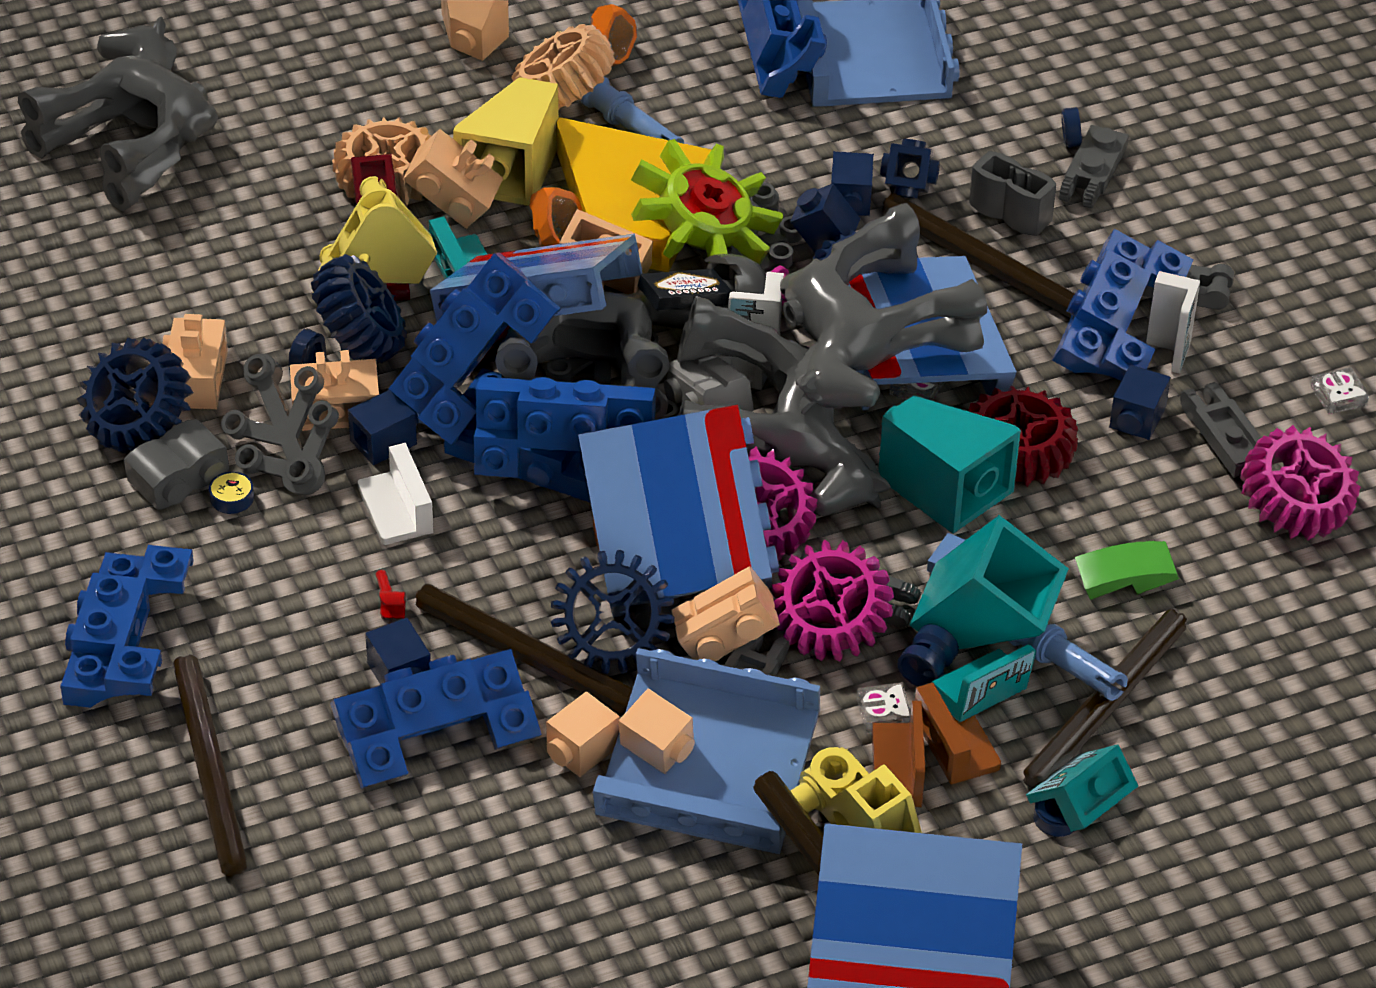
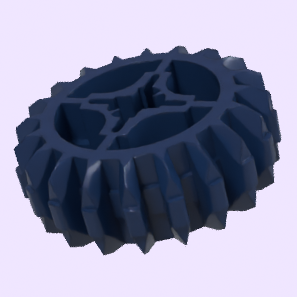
(358, 309)
(112, 401)
(583, 584)

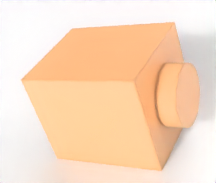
(657, 731)
(582, 734)

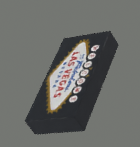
(679, 288)

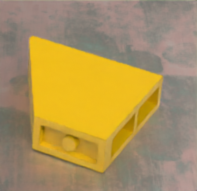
(600, 170)

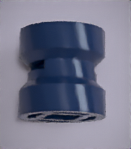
(931, 649)

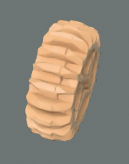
(571, 59)
(379, 139)

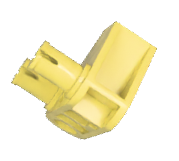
(384, 236)
(852, 796)

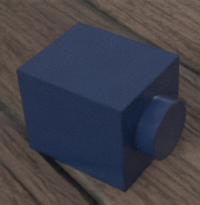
(853, 179)
(822, 215)
(1139, 402)
(382, 424)
(396, 648)

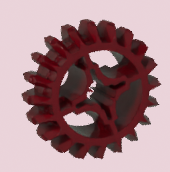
(1046, 428)

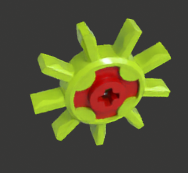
(704, 204)

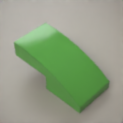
(1118, 566)

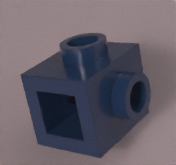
(901, 155)

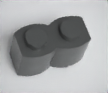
(1012, 193)
(176, 464)

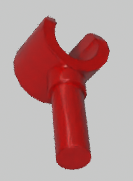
(392, 602)

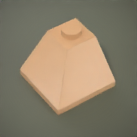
(476, 25)

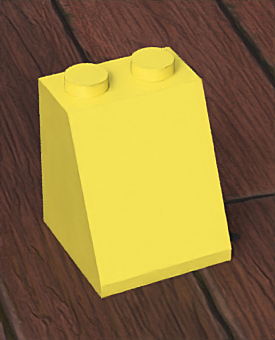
(519, 133)

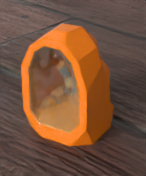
(618, 28)
(552, 213)

